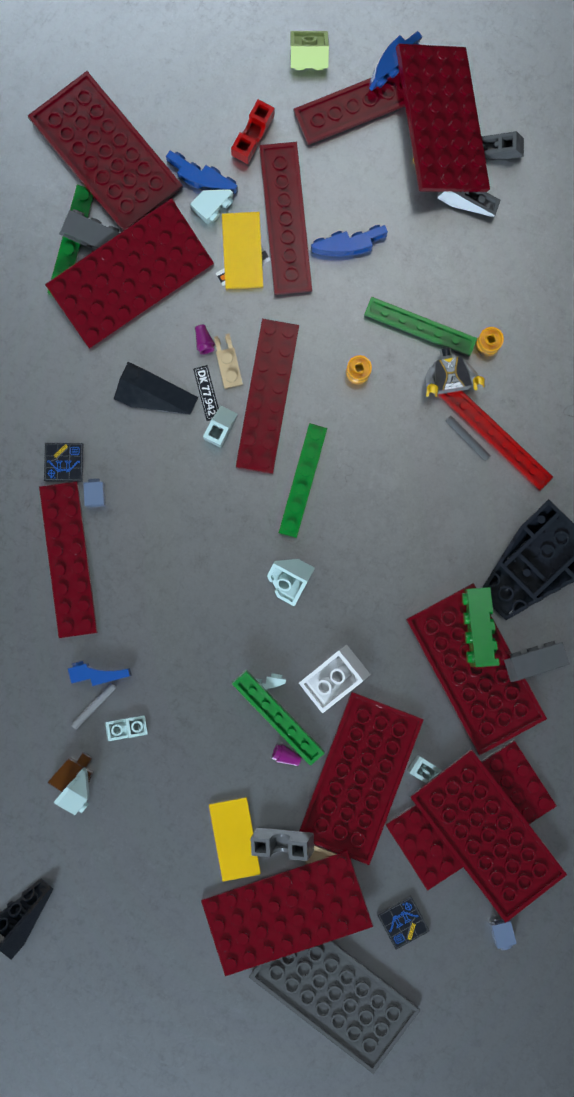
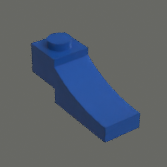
(82, 672)

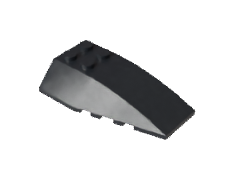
(534, 562)

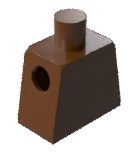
(69, 771)

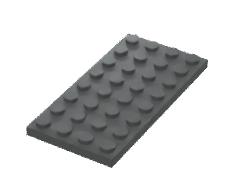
(340, 1000)

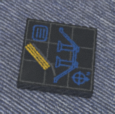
(64, 462)
(403, 922)

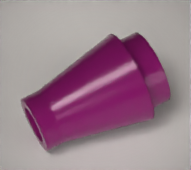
(203, 340)
(284, 755)

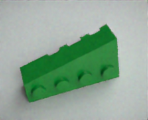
(480, 627)

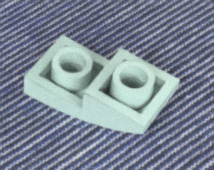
(273, 681)
(126, 728)

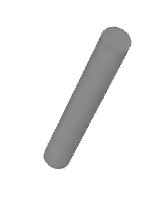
(93, 706)

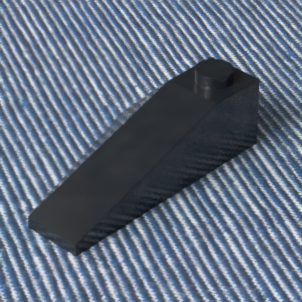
(148, 391)
(21, 917)

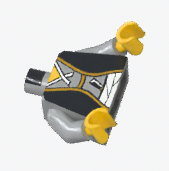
(451, 375)

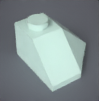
(290, 578)
(76, 794)

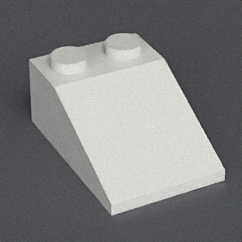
(334, 678)

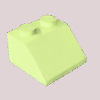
(309, 49)

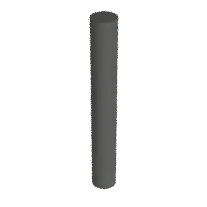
(468, 438)

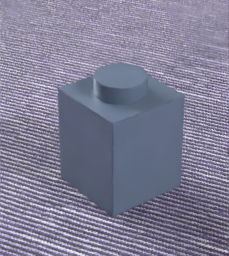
(94, 493)
(503, 934)

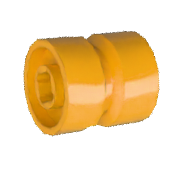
(489, 341)
(358, 369)

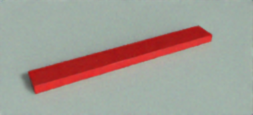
(498, 438)

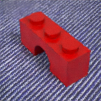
(250, 138)

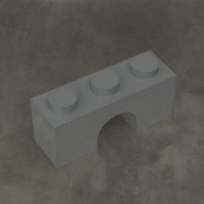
(269, 841)

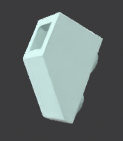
(210, 203)
(220, 426)

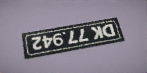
(206, 391)

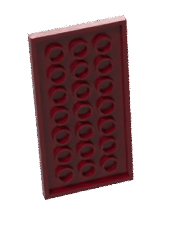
(442, 118)
(105, 151)
(129, 273)
(482, 697)
(360, 777)
(488, 835)
(427, 850)
(287, 913)

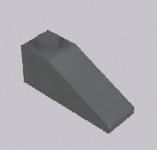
(503, 145)
(471, 201)

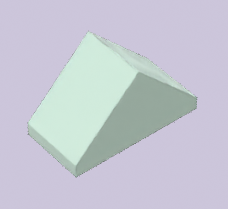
(423, 769)

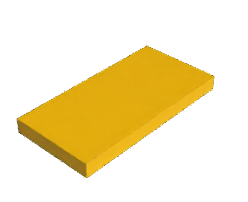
(242, 250)
(233, 838)

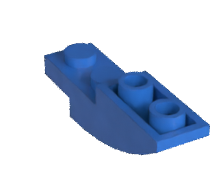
(388, 63)
(206, 179)
(341, 245)

